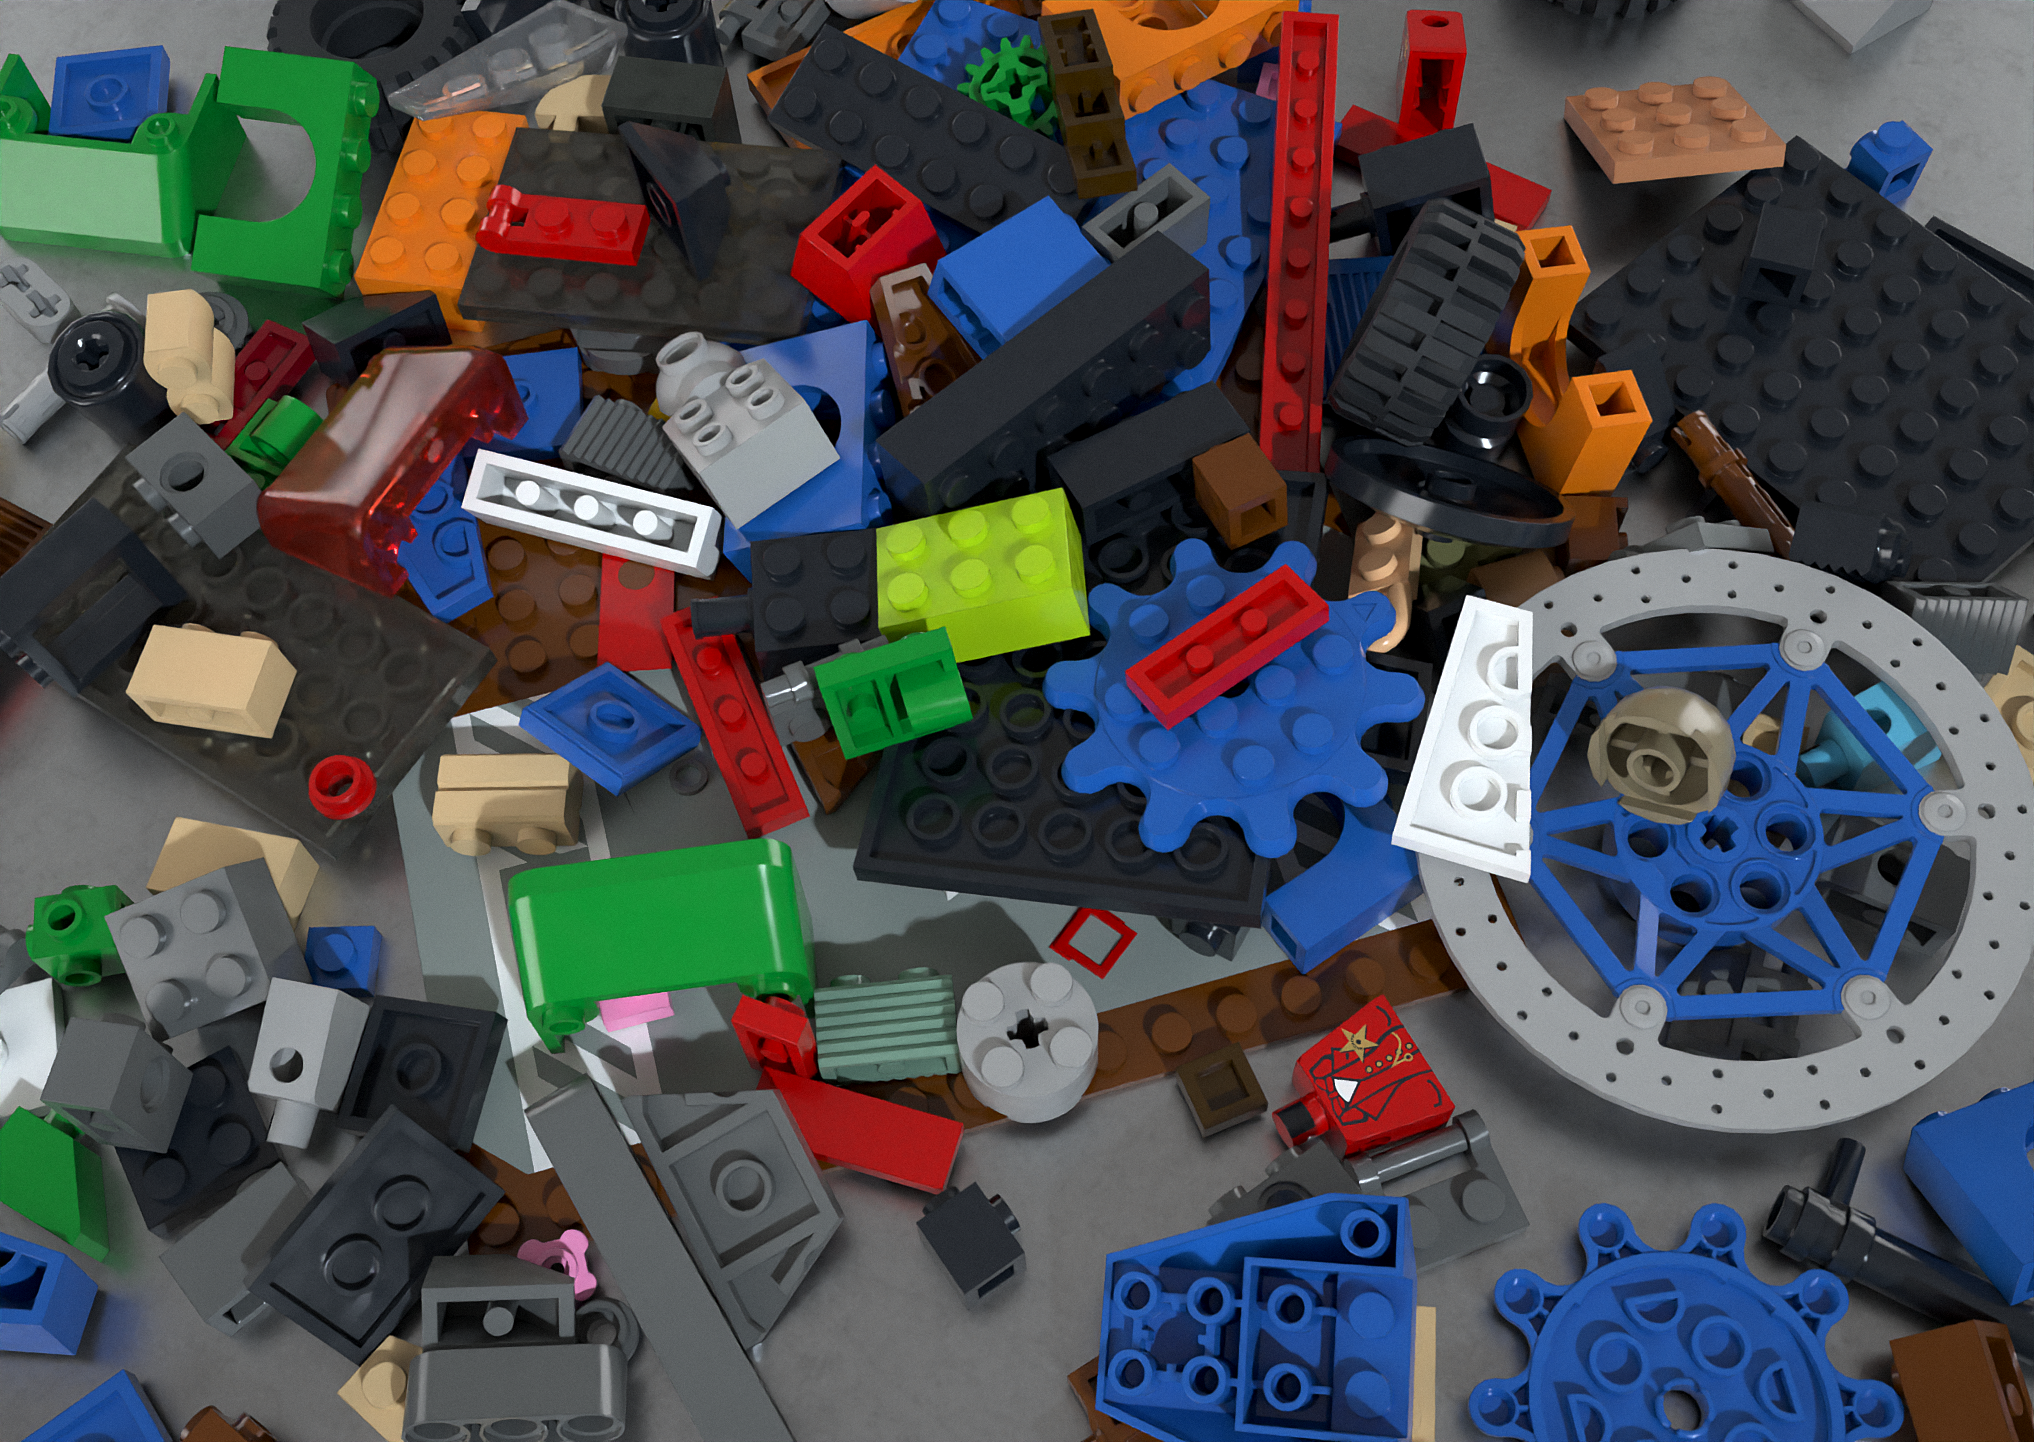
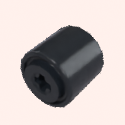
(670, 30)
(103, 376)

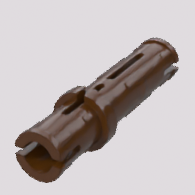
(1732, 481)

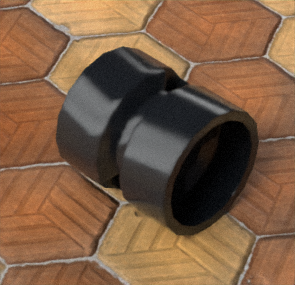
(1487, 408)

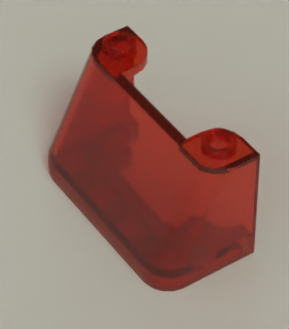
(380, 453)

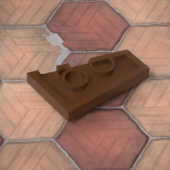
(918, 338)

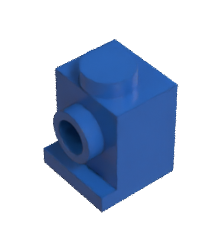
(1890, 160)

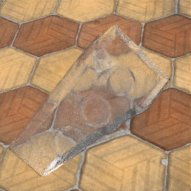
(517, 63)

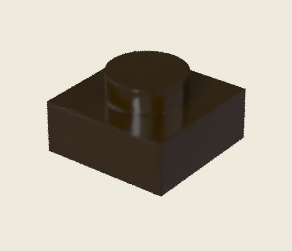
(1221, 1089)

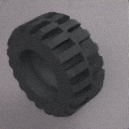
(346, 28)
(1426, 323)

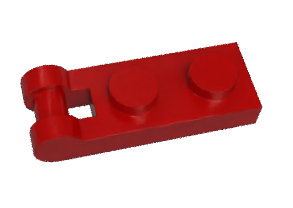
(563, 227)

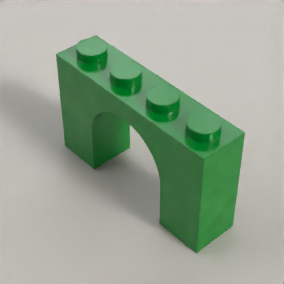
(313, 243)

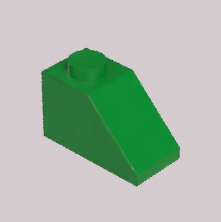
(54, 1180)

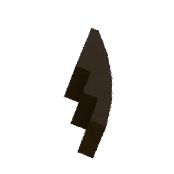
(1087, 104)

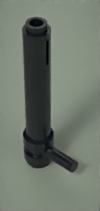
(1854, 1249)

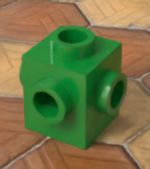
(73, 936)

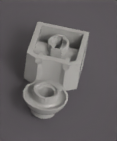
(738, 426)

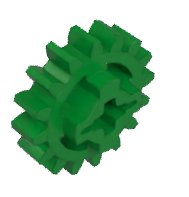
(1015, 86)

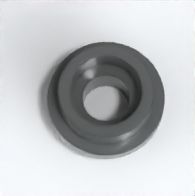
(607, 1311)

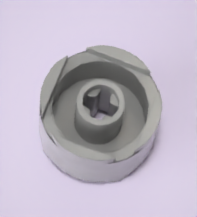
(1033, 1003)

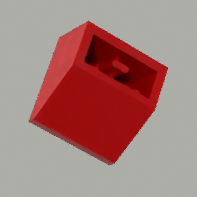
(862, 237)

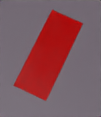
(630, 619)

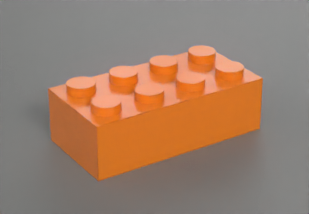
(434, 209)

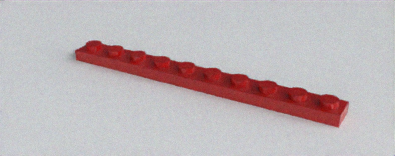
(1299, 242)

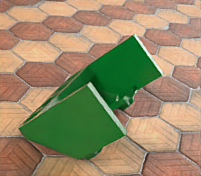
(107, 192)
(660, 928)

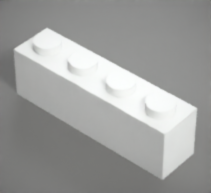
(595, 514)

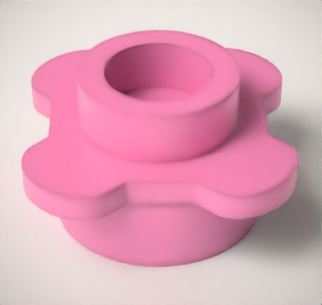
(570, 1253)

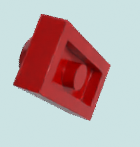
(776, 1036)

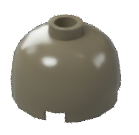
(1664, 754)

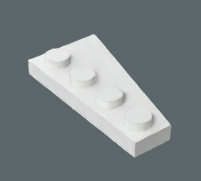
(1473, 762)

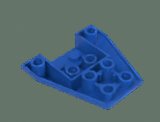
(1267, 1327)

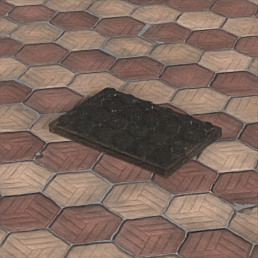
(750, 286)

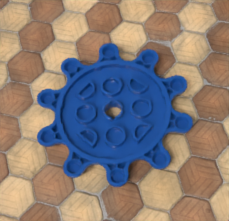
(1243, 754)
(1683, 1323)

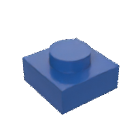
(344, 958)

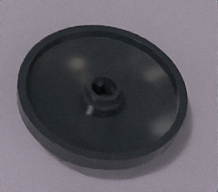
(1449, 493)

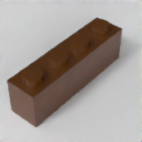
(1963, 1384)

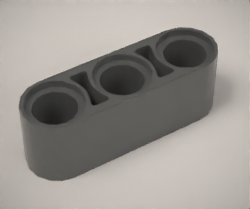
(517, 1394)

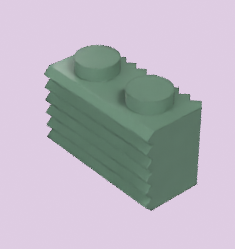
(887, 1028)

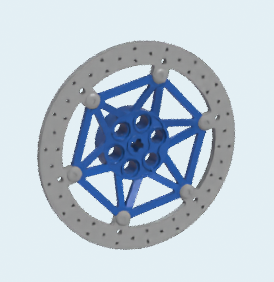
(1980, 758)

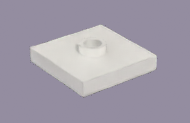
(28, 1044)

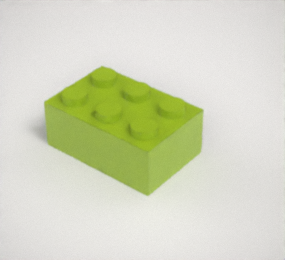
(988, 573)

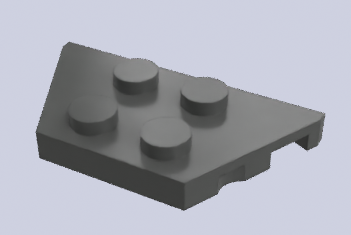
(742, 1194)

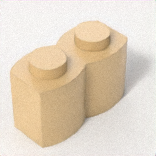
(189, 356)

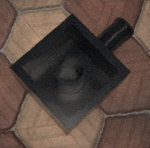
(1405, 177)
(802, 599)

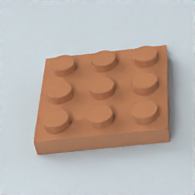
(1672, 130)

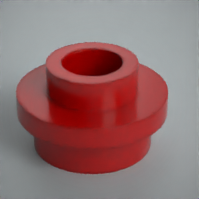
(332, 775)

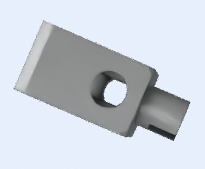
(305, 1055)

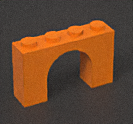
(1163, 63)
(1579, 429)

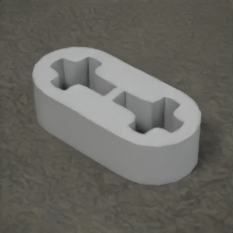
(42, 293)

